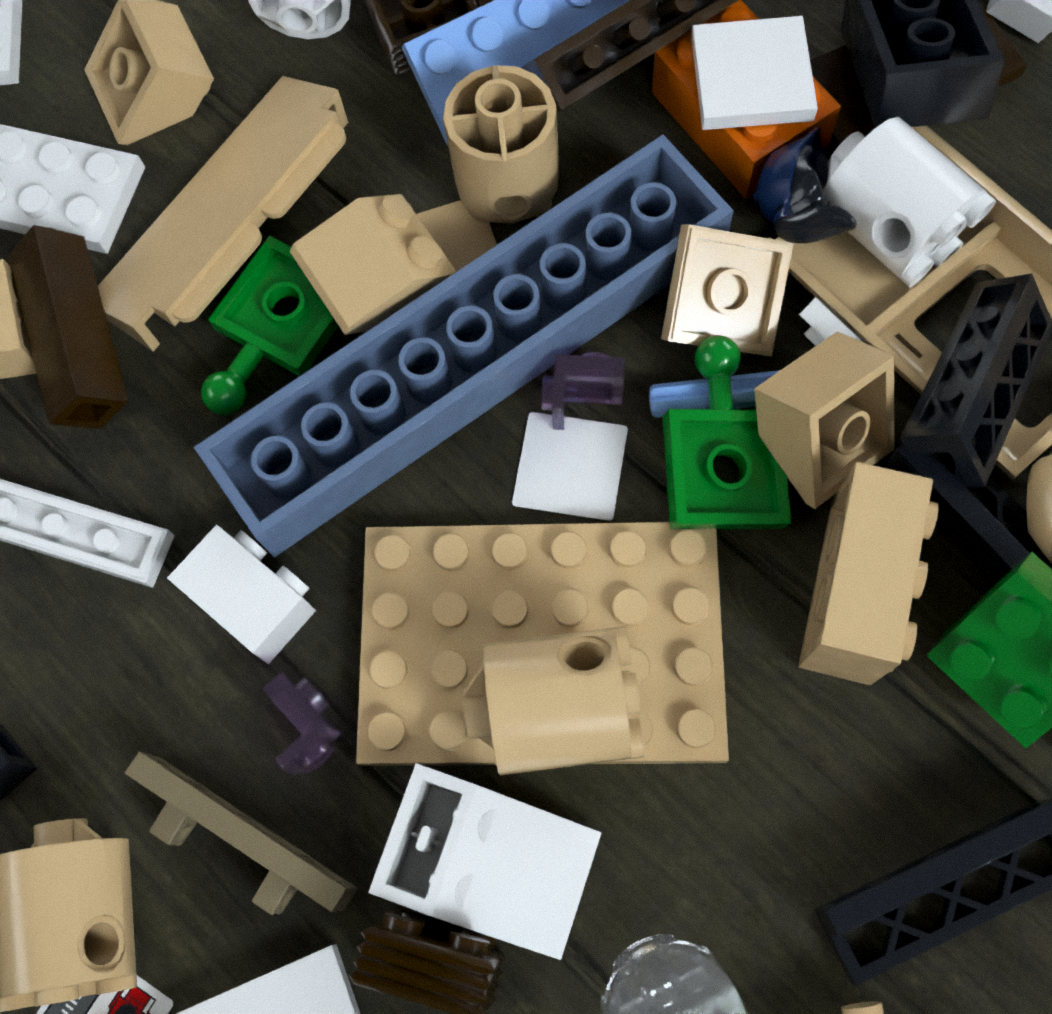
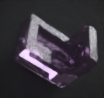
(582, 379)
(303, 707)

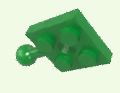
(249, 319)
(697, 435)

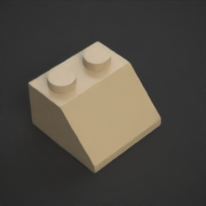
(147, 69)
(371, 261)
(828, 414)

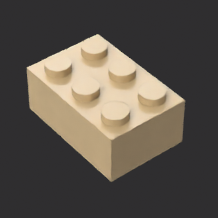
(869, 575)

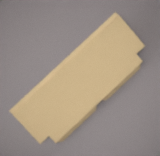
(218, 214)

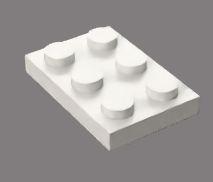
(65, 185)

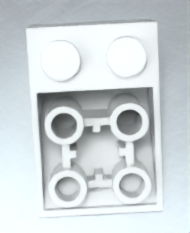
(485, 862)

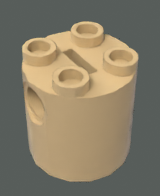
(503, 143)
(556, 701)
(65, 917)

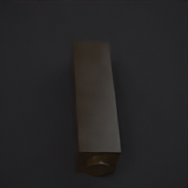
(67, 329)

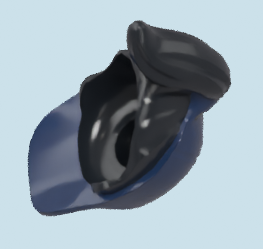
(793, 193)

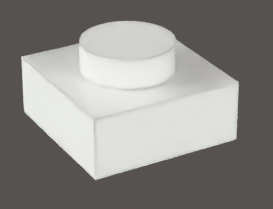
(823, 323)

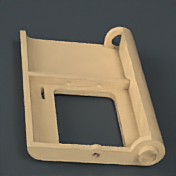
(885, 309)

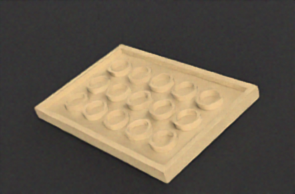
(453, 588)

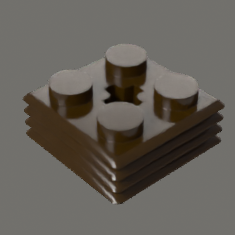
(407, 19)
(429, 967)

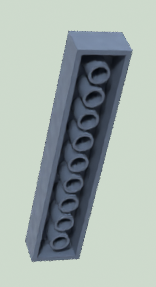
(459, 347)

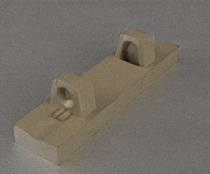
(193, 803)

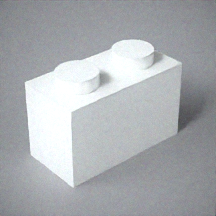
(242, 593)

